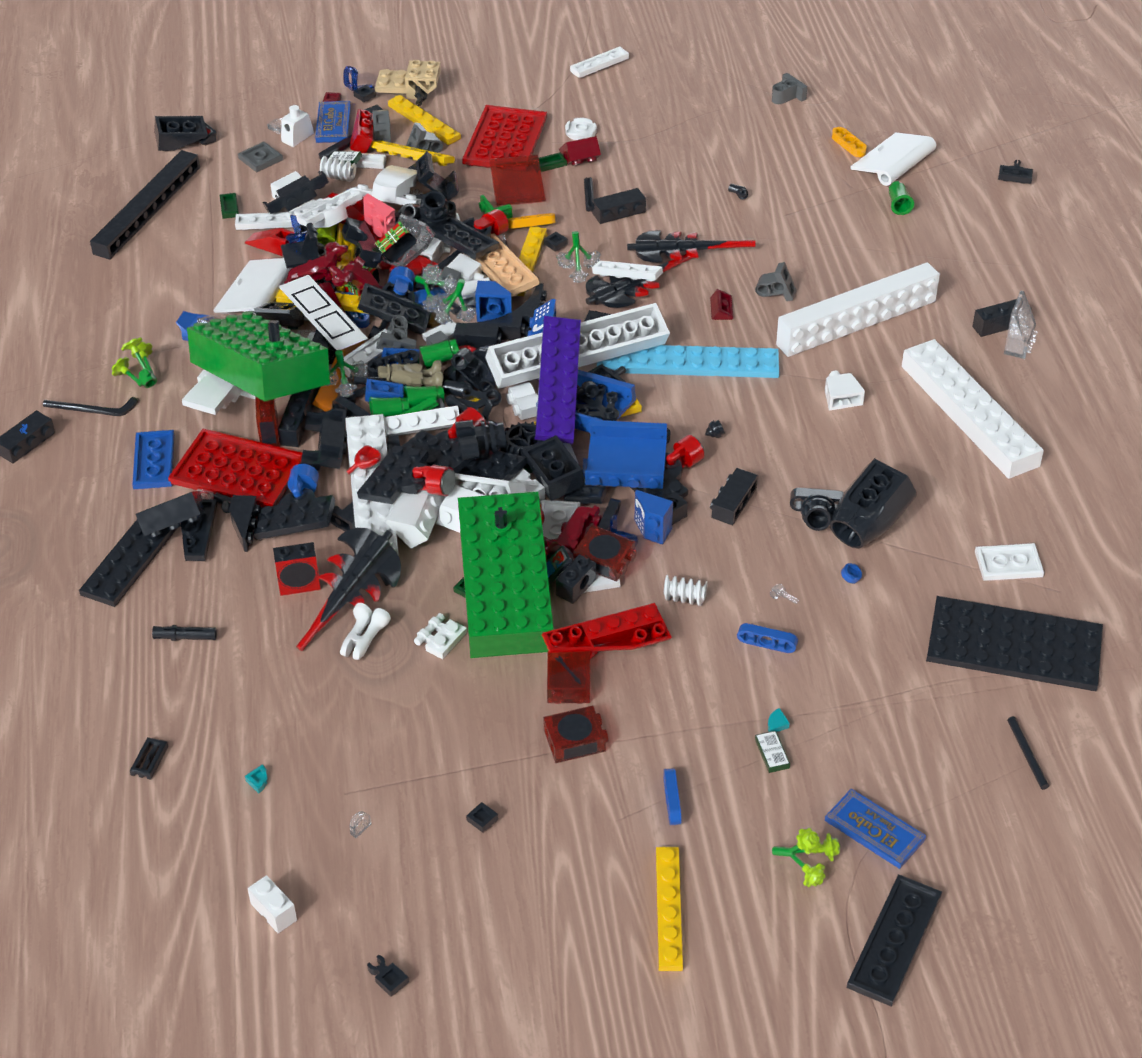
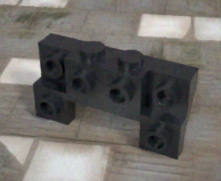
(296, 193)
(331, 438)

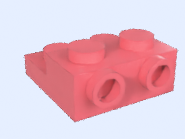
(378, 215)

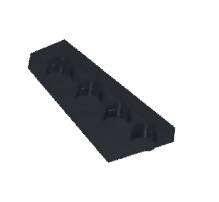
(198, 533)

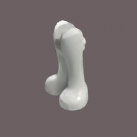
(364, 616)

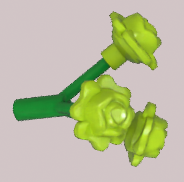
(809, 843)

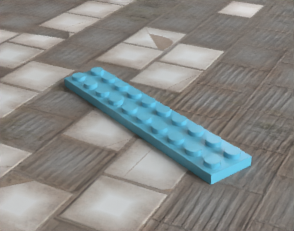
(700, 361)

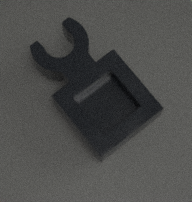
(389, 977)

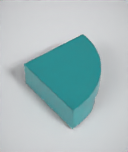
(777, 721)
(257, 778)

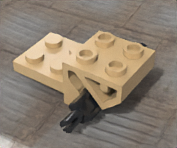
(415, 82)

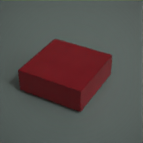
(330, 97)

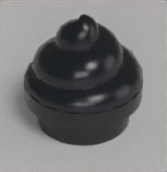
(715, 429)

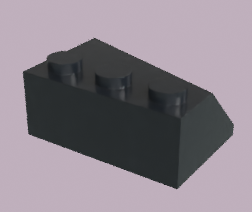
(171, 513)

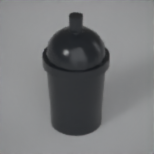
(456, 387)

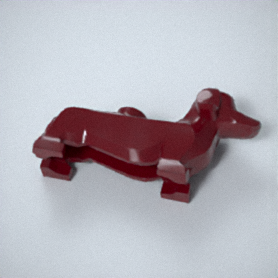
(318, 268)
(354, 274)
(573, 530)

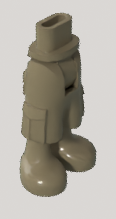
(412, 374)

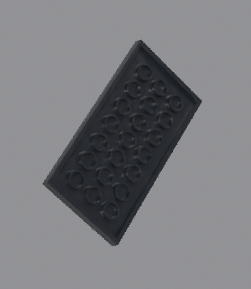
(1015, 643)

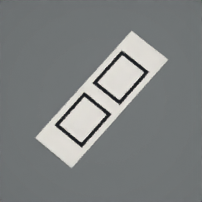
(323, 312)

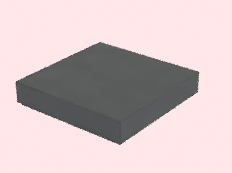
(260, 156)

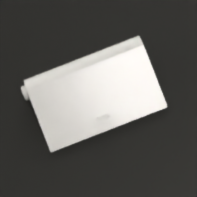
(895, 156)
(254, 286)

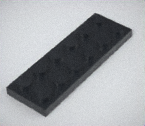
(123, 565)
(894, 940)

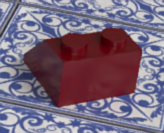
(581, 150)

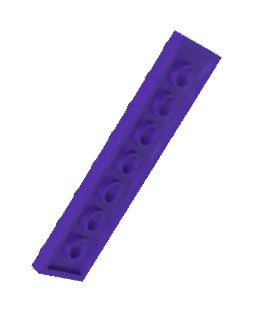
(558, 379)

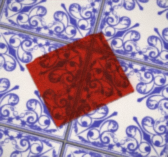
(517, 180)

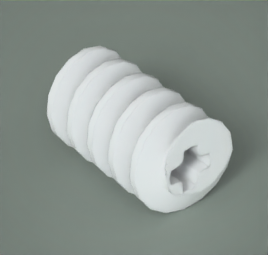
(337, 169)
(685, 591)

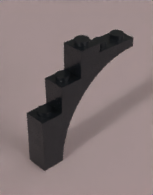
(502, 328)

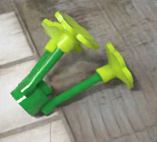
(140, 351)

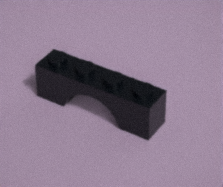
(361, 236)

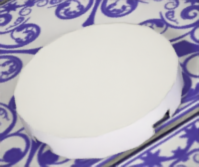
(580, 128)

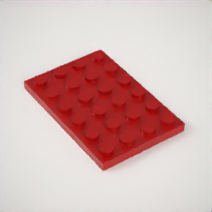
(504, 134)
(236, 467)

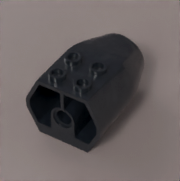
(871, 504)

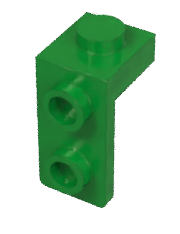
(486, 207)

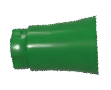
(900, 199)
(439, 351)
(417, 394)
(388, 406)

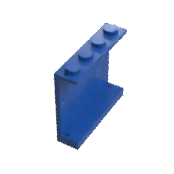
(624, 390)
(626, 454)

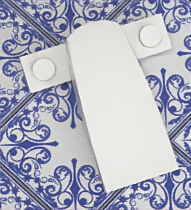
(392, 185)
(325, 211)
(212, 394)

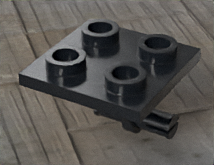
(300, 252)

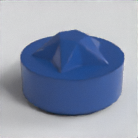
(851, 573)

